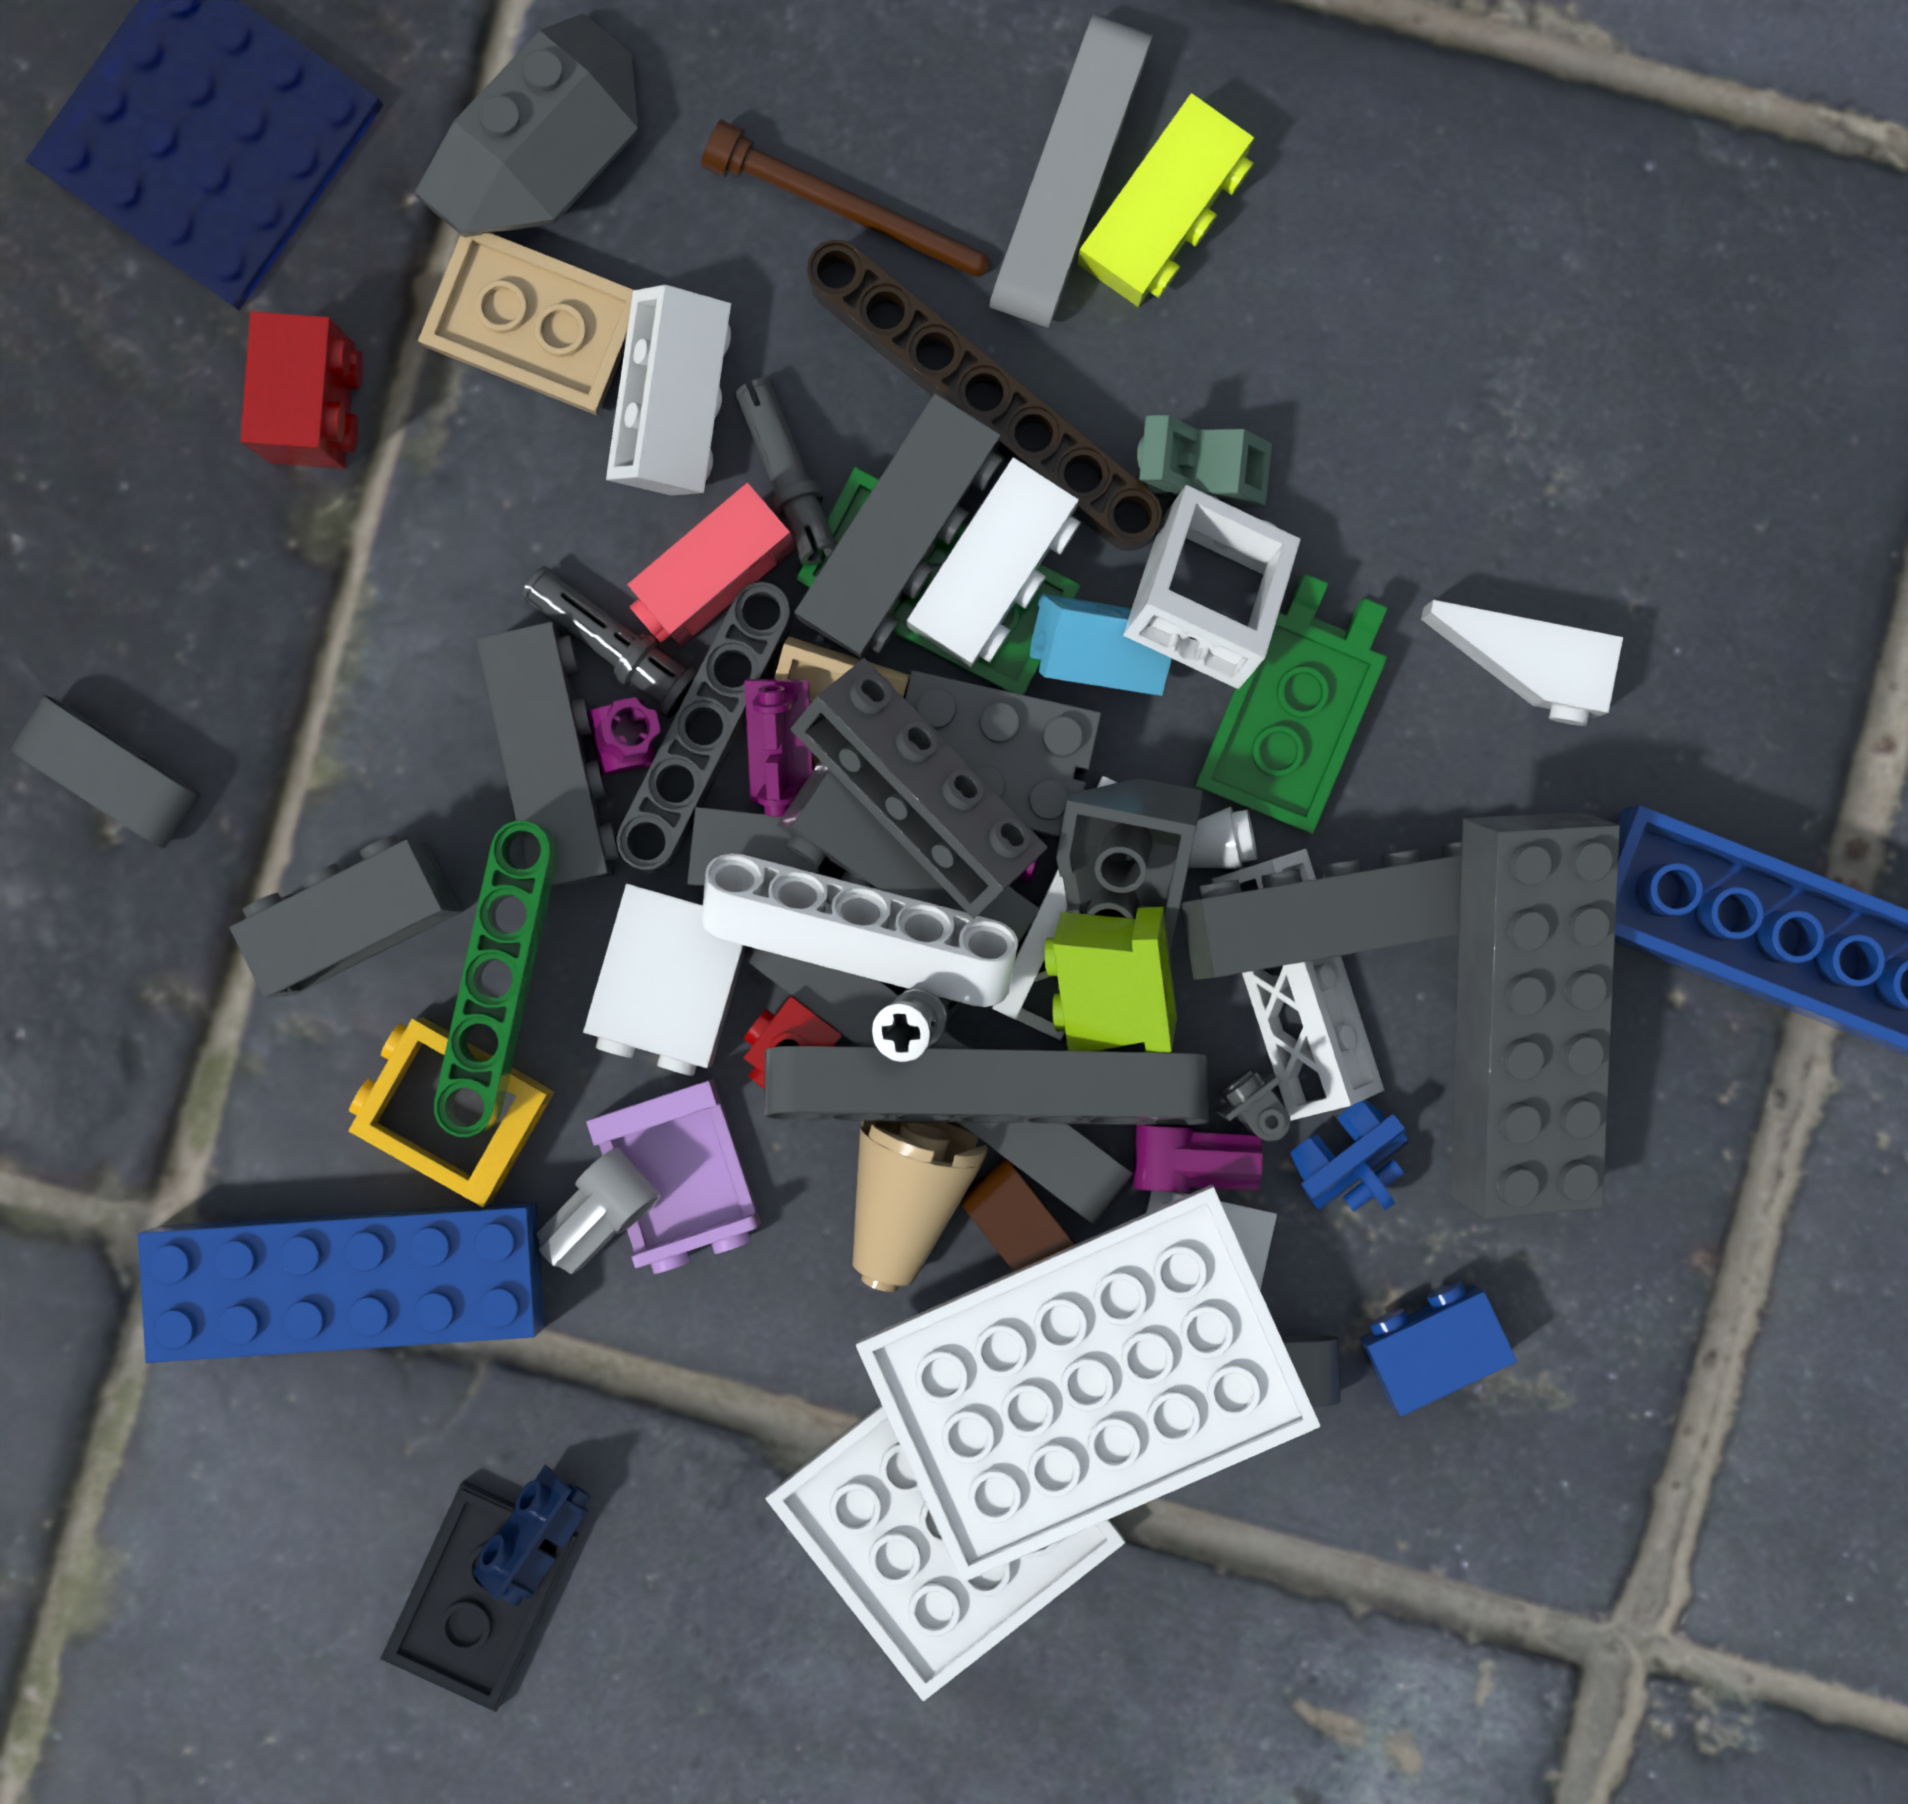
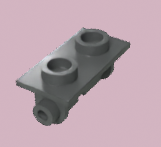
(1255, 1105)

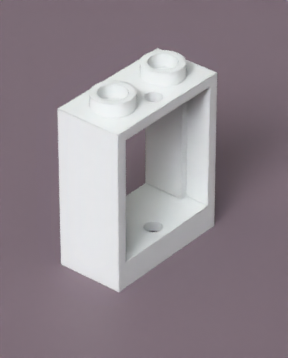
(1167, 620)

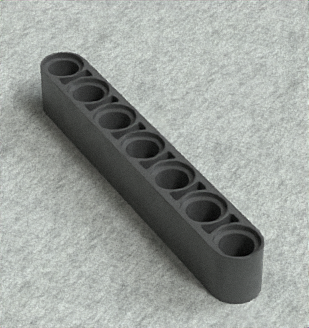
(986, 1086)
(1049, 1153)

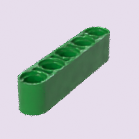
(473, 1002)

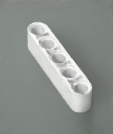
(858, 929)

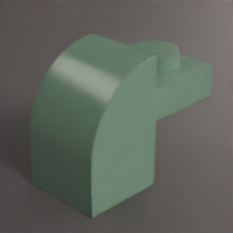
(1216, 462)

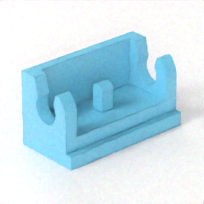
(1087, 646)

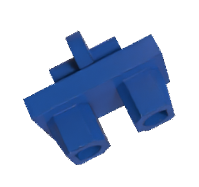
(1375, 1142)

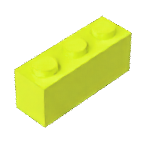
(1167, 202)

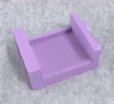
(694, 1164)

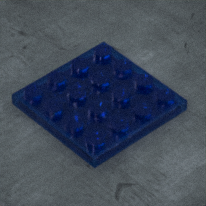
(205, 137)

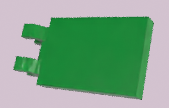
(1296, 712)

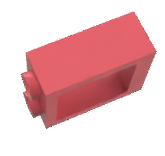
(710, 567)

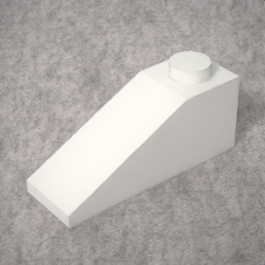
(1539, 660)

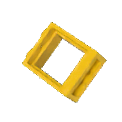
(503, 1148)

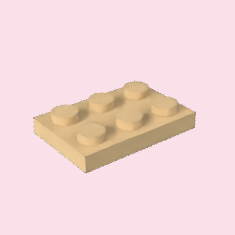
(530, 320)

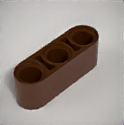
(1014, 1217)

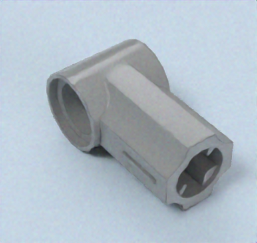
(608, 1201)

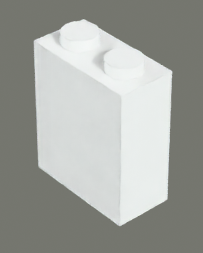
(663, 983)

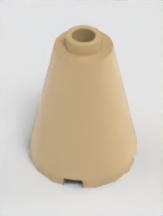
(907, 1193)

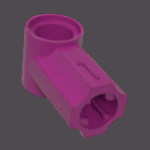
(624, 735)
(1185, 1158)

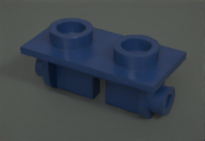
(512, 1561)

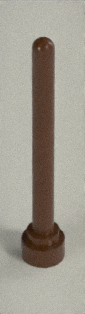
(733, 153)

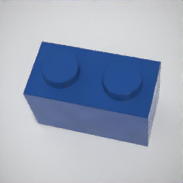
(1436, 1347)

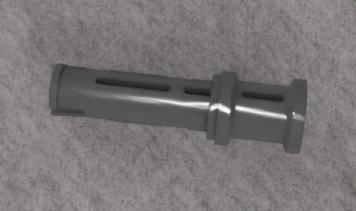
(633, 656)
(920, 1028)

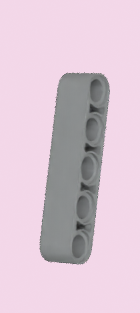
(1071, 171)

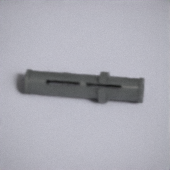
(796, 495)

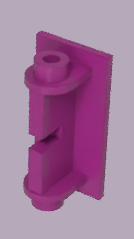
(775, 754)

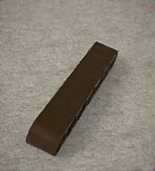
(971, 367)

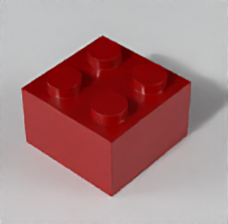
(300, 390)

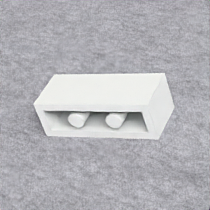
(669, 391)
(995, 565)

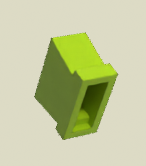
(1113, 981)

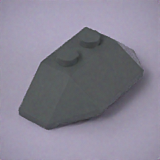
(535, 133)

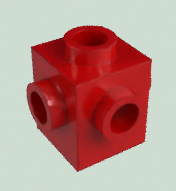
(791, 1022)

